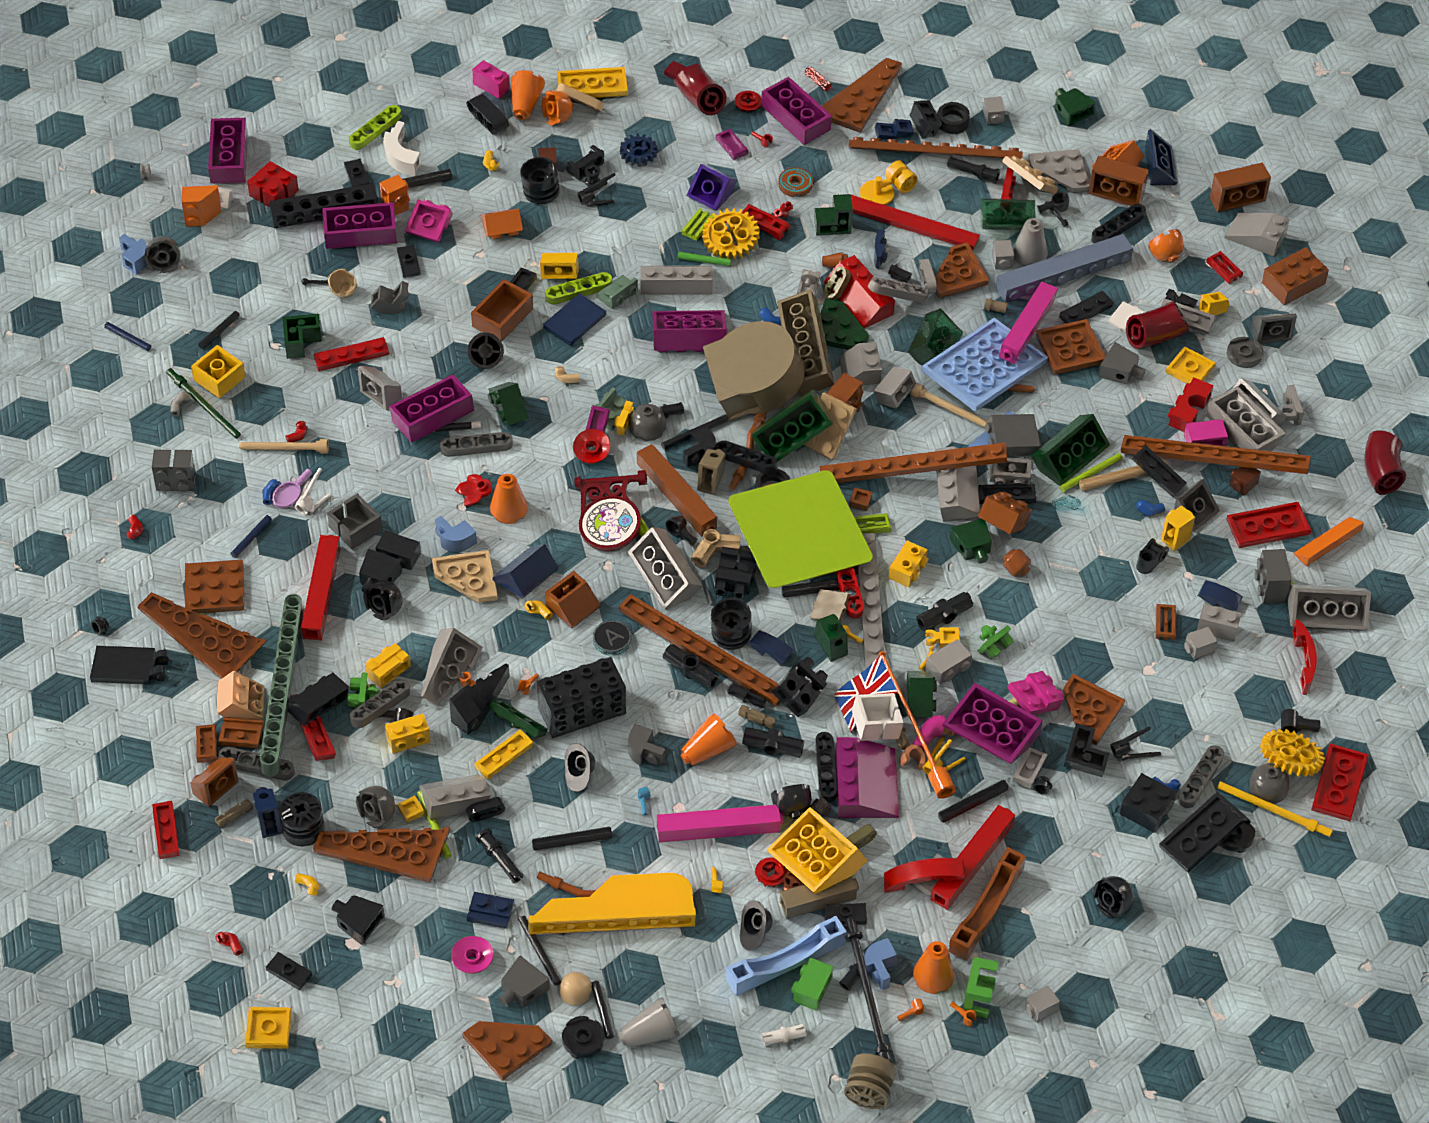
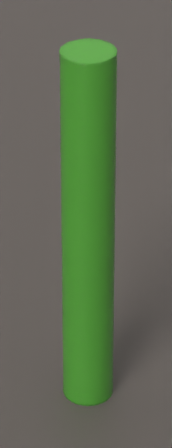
(705, 259)

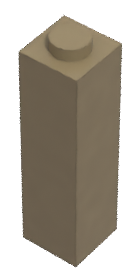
(802, 900)

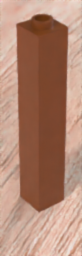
(676, 489)

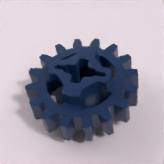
(638, 150)

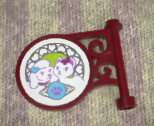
(609, 520)

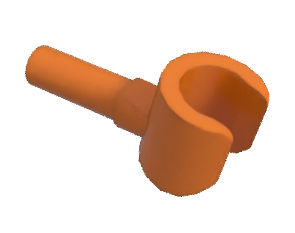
(468, 680)
(525, 684)
(917, 1009)
(969, 1013)

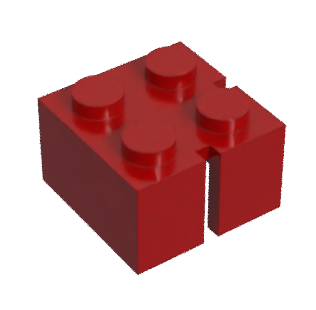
(270, 182)

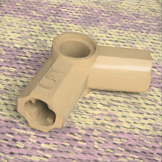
(711, 544)

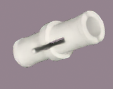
(783, 1035)

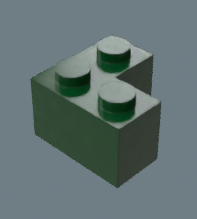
(835, 219)
(298, 331)
(509, 401)
(920, 693)

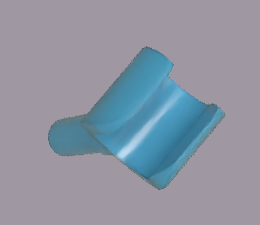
(643, 793)

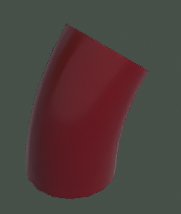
(701, 90)
(1156, 326)
(1384, 462)

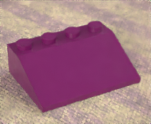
(687, 329)
(994, 724)
(866, 779)

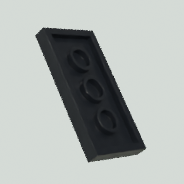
(1202, 831)

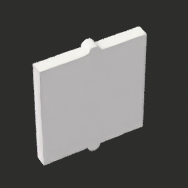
(1122, 314)

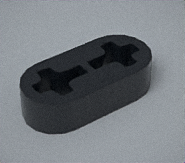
(485, 809)

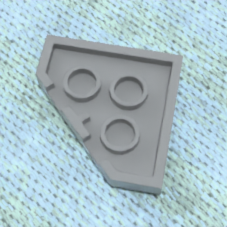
(1062, 167)

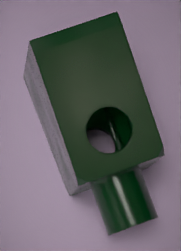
(1073, 105)
(972, 540)
(827, 632)

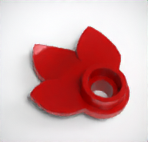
(474, 489)

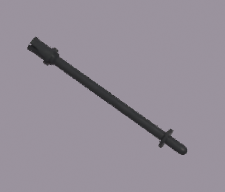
(854, 936)

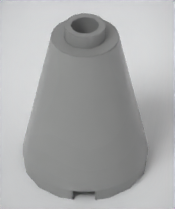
(1031, 243)
(650, 1026)

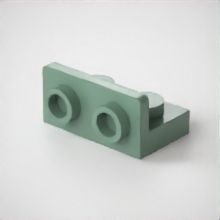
(618, 291)
(614, 403)

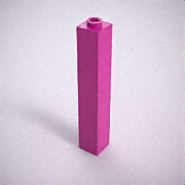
(1028, 322)
(719, 823)

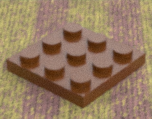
(1070, 346)
(214, 586)

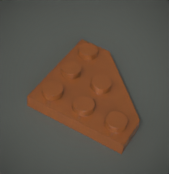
(959, 272)
(1091, 705)
(506, 1045)

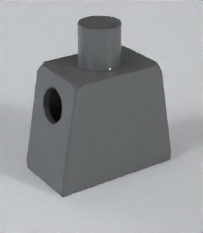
(1120, 365)
(523, 983)

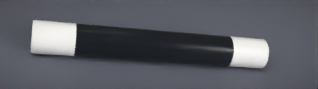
(460, 426)

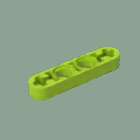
(387, 115)
(577, 285)

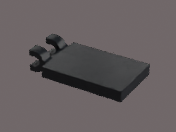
(128, 665)

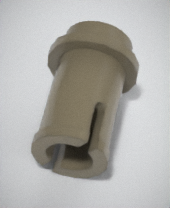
(996, 306)

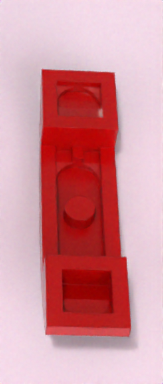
(1303, 639)
(923, 870)

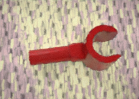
(766, 139)

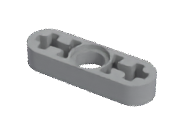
(927, 276)

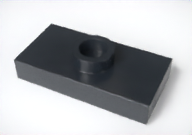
(356, 172)
(408, 261)
(843, 911)
(288, 971)

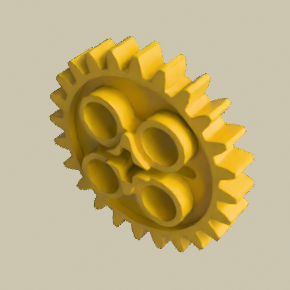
(744, 227)
(1292, 752)

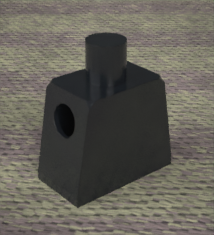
(378, 567)
(358, 917)

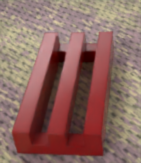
(1222, 268)

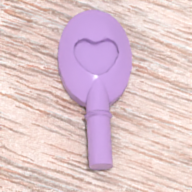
(289, 492)

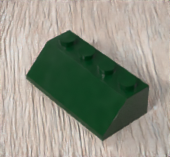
(793, 426)
(1071, 449)

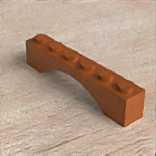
(975, 924)

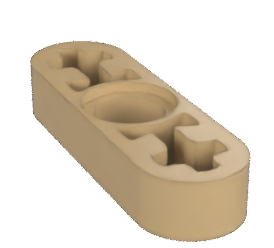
(581, 98)

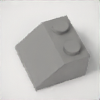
(862, 363)
(379, 386)

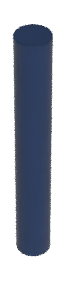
(133, 339)
(251, 536)

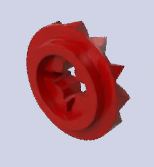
(754, 98)
(765, 866)

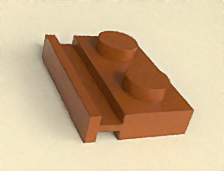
(241, 732)

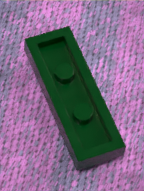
(518, 719)

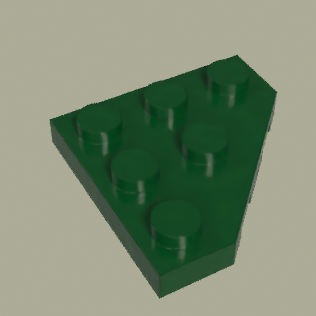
(841, 326)

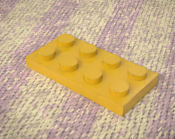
(596, 82)

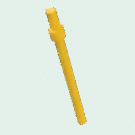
(1312, 825)

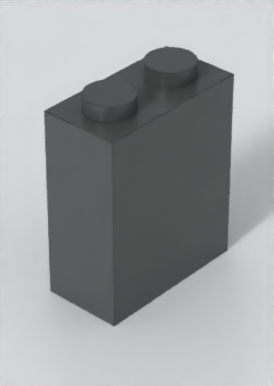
(1017, 431)

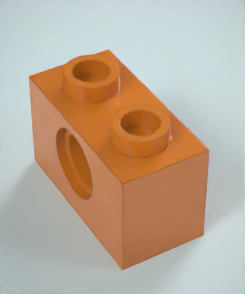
(395, 191)

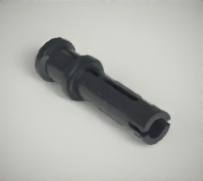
(980, 171)
(495, 850)

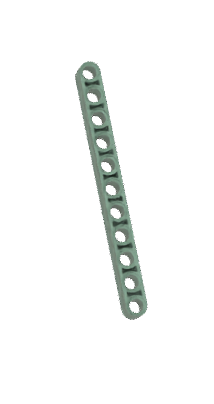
(281, 685)

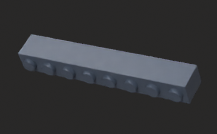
(1064, 267)

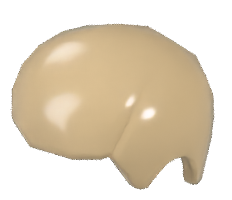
(342, 283)
(575, 988)

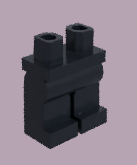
(733, 578)
(802, 684)

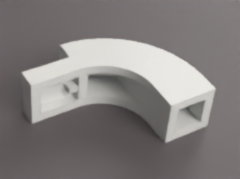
(399, 158)

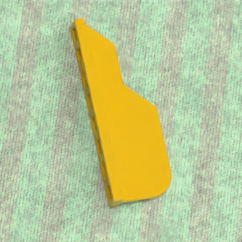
(621, 904)

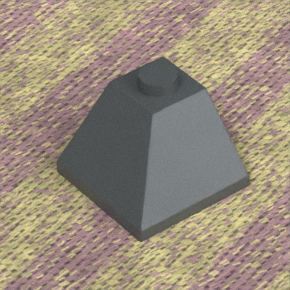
(1273, 327)

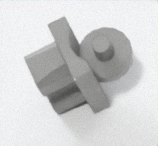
(808, 281)

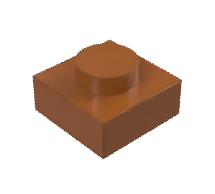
(860, 499)

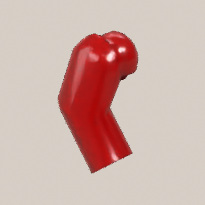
(783, 211)
(300, 432)
(136, 527)
(230, 940)

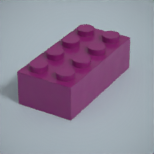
(796, 110)
(228, 150)
(359, 225)
(432, 408)

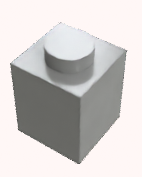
(993, 110)
(1002, 254)
(1200, 643)
(1042, 1004)

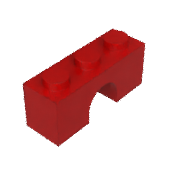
(1196, 394)

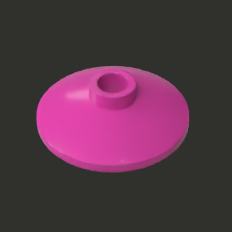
(472, 947)

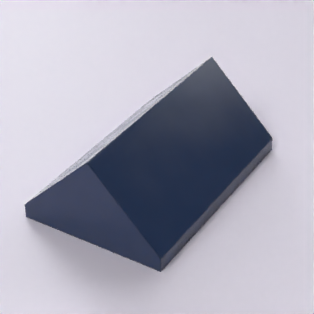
(1160, 160)
(527, 571)

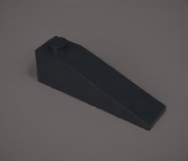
(472, 703)

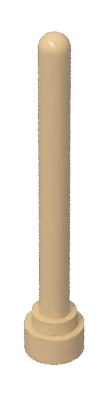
(920, 392)
(320, 446)

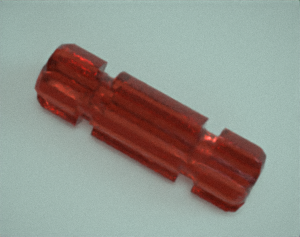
(818, 78)

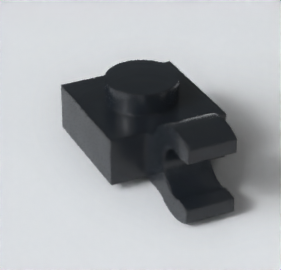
(1182, 299)

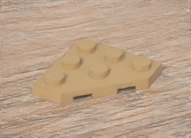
(468, 574)

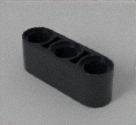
(487, 114)

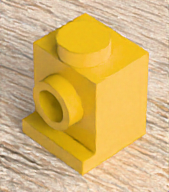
(1214, 303)

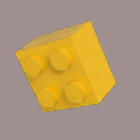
(218, 371)

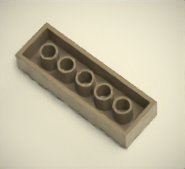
(803, 322)

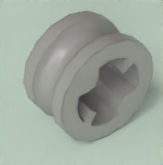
(145, 171)

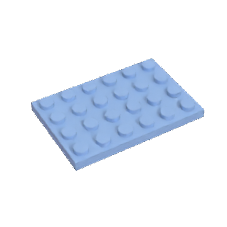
(973, 366)

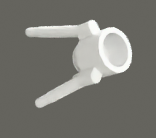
(305, 502)

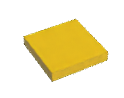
(1189, 365)
(268, 1027)

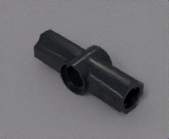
(944, 611)
(698, 671)
(773, 742)

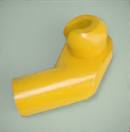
(488, 161)
(538, 607)
(310, 882)

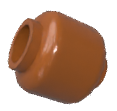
(1017, 562)

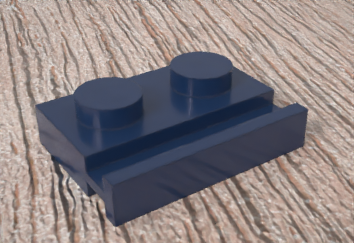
(490, 910)

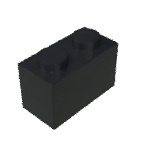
(399, 547)

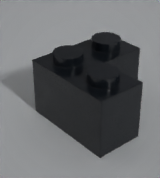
(1081, 755)

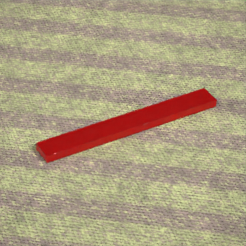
(913, 222)

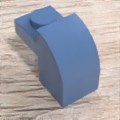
(133, 253)
(455, 538)
(877, 959)

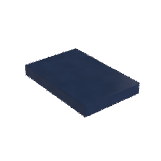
(574, 319)

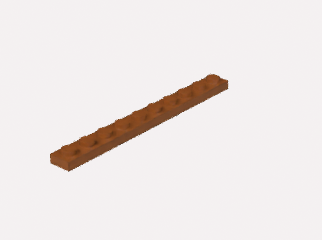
(927, 147)
(1218, 454)
(918, 463)
(695, 644)

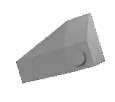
(449, 658)

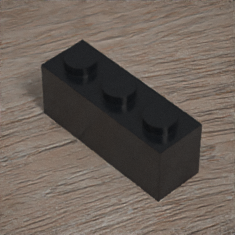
(318, 699)

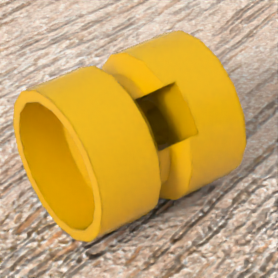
(901, 176)

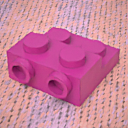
(429, 220)
(1036, 693)

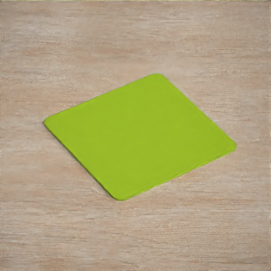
(800, 529)

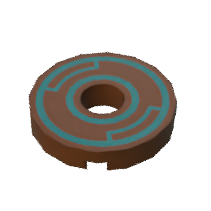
(795, 174)

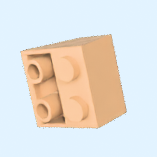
(240, 697)

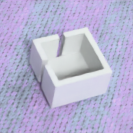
(877, 716)

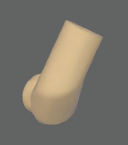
(566, 378)

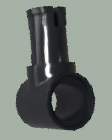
(1293, 722)

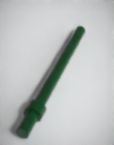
(182, 383)

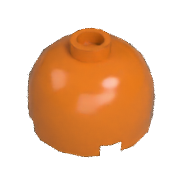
(557, 107)
(1168, 246)

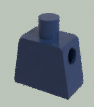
(266, 803)

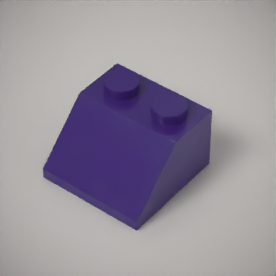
(711, 187)

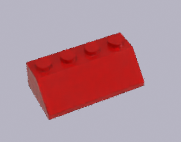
(860, 300)

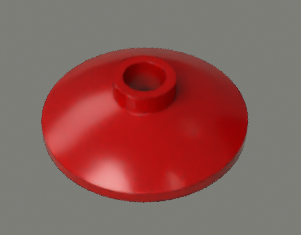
(591, 438)

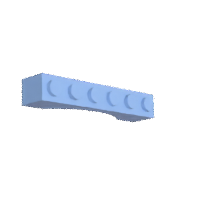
(756, 971)

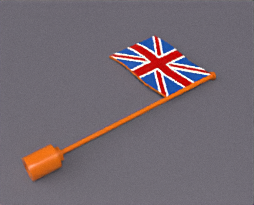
(880, 680)

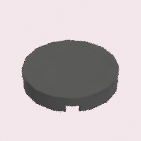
(1244, 352)

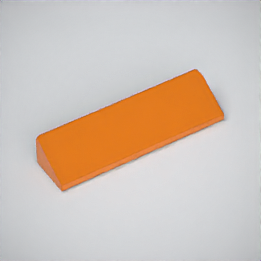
(1329, 540)

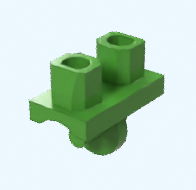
(989, 646)
(361, 684)

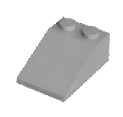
(1259, 231)

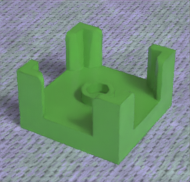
(980, 986)

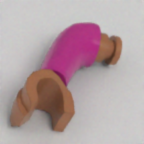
(931, 729)

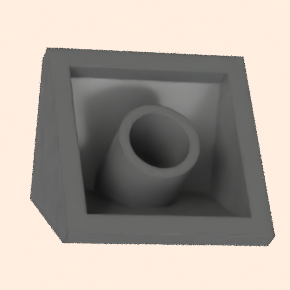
(1200, 502)

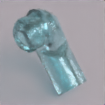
(1067, 501)

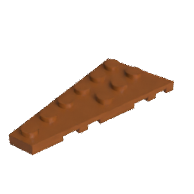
(859, 100)
(206, 638)
(391, 850)

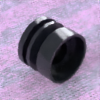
(540, 180)
(731, 623)
(301, 818)

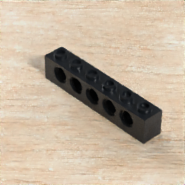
(309, 207)

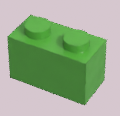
(812, 984)

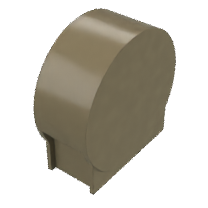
(755, 369)

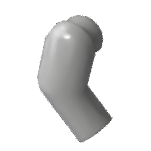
(176, 402)

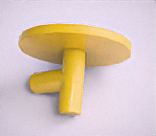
(878, 190)

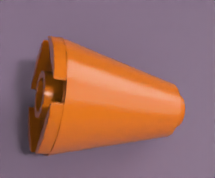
(525, 92)
(508, 500)
(708, 741)
(934, 969)

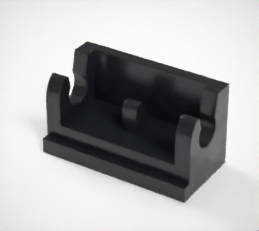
(925, 118)
(592, 158)

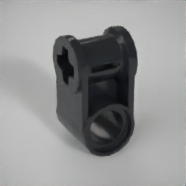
(1151, 556)

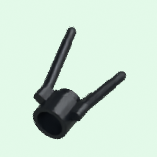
(587, 195)
(1122, 747)

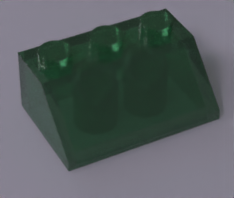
(1006, 213)
(934, 336)

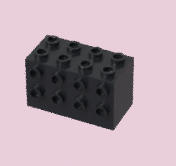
(581, 697)

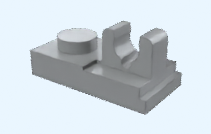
(1293, 407)

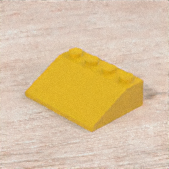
(816, 852)

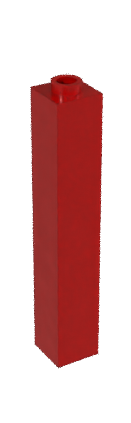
(320, 587)
(975, 855)

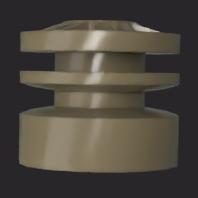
(870, 1081)

